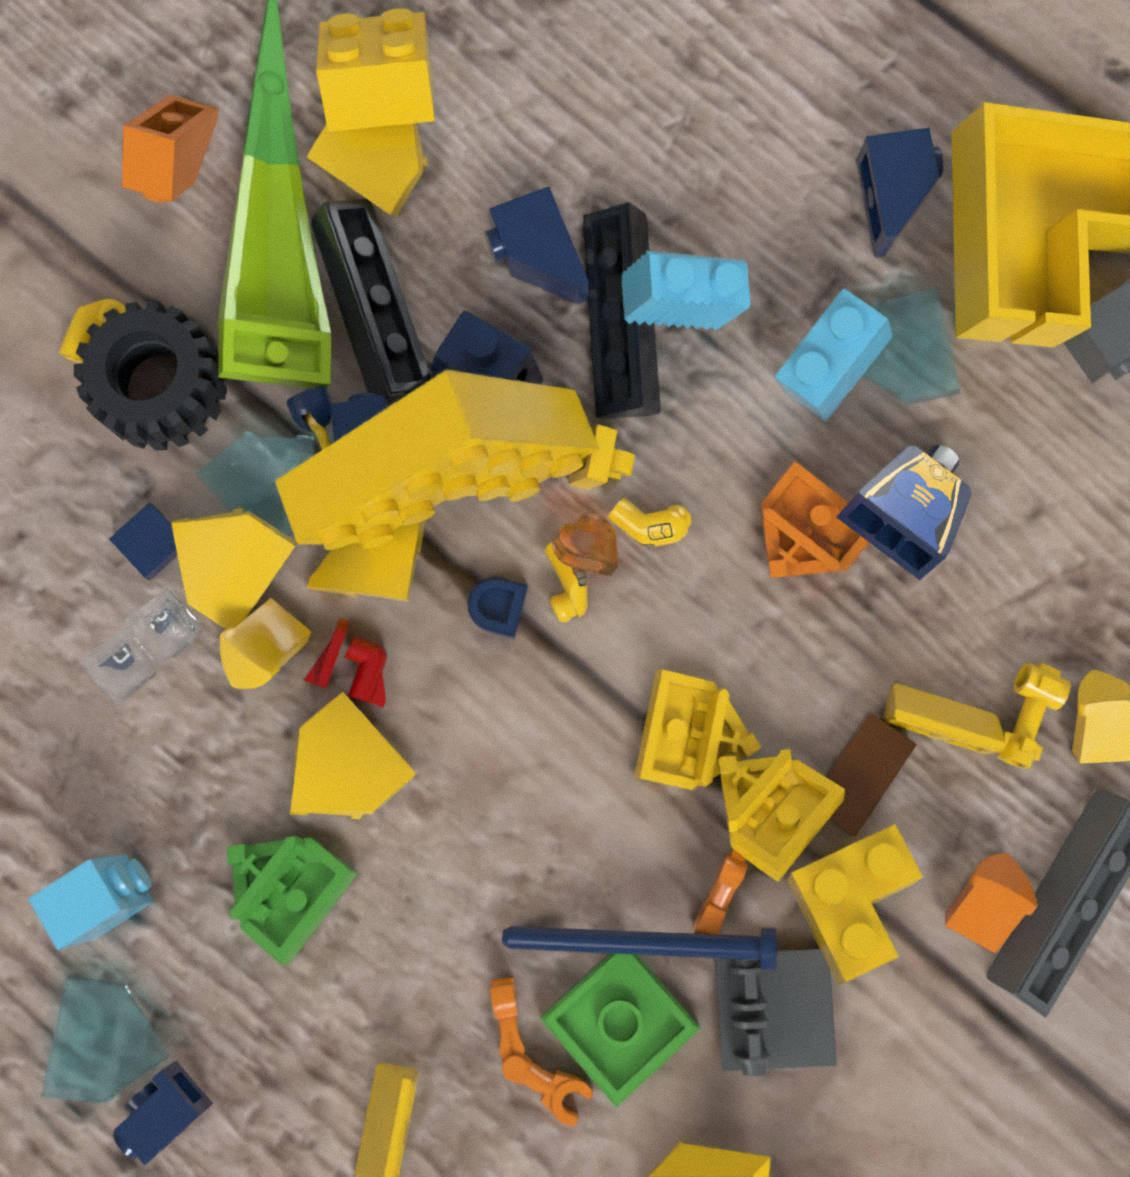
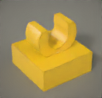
(603, 463)

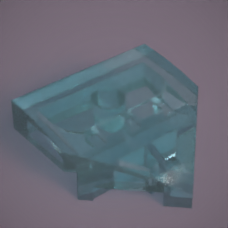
(919, 357)
(247, 474)
(99, 1042)

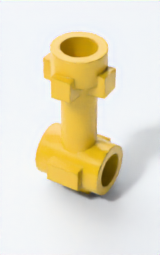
(1042, 689)

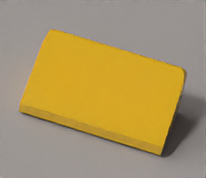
(943, 719)
(387, 1121)

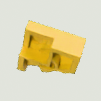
(374, 572)

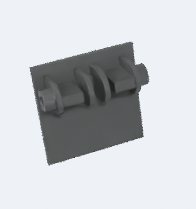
(776, 1014)

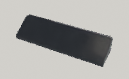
(370, 298)
(621, 352)

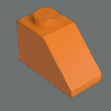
(166, 147)

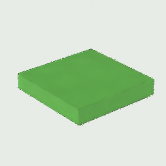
(619, 1024)

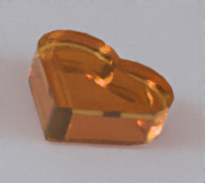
(588, 545)

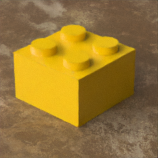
(375, 70)

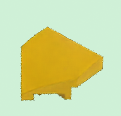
(374, 162)
(228, 562)
(688, 731)
(344, 764)
(775, 808)

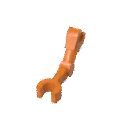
(714, 908)
(521, 1069)

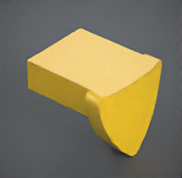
(261, 645)
(1102, 719)

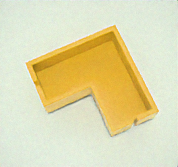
(1026, 212)
(434, 446)

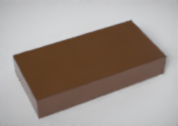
(867, 770)

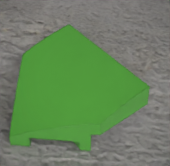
(285, 891)

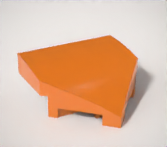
(803, 527)

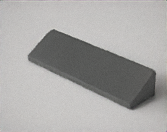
(1070, 906)

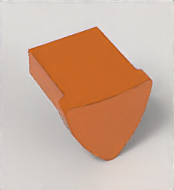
(992, 902)

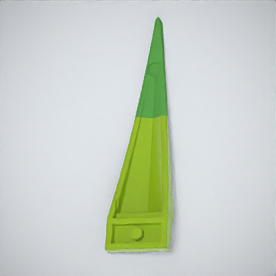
(272, 293)

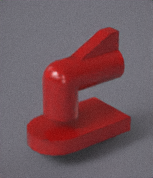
(371, 656)

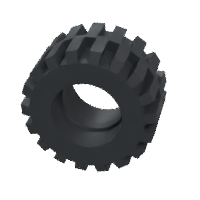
(121, 347)

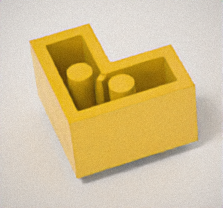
(839, 898)

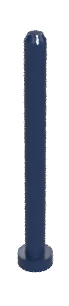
(646, 943)

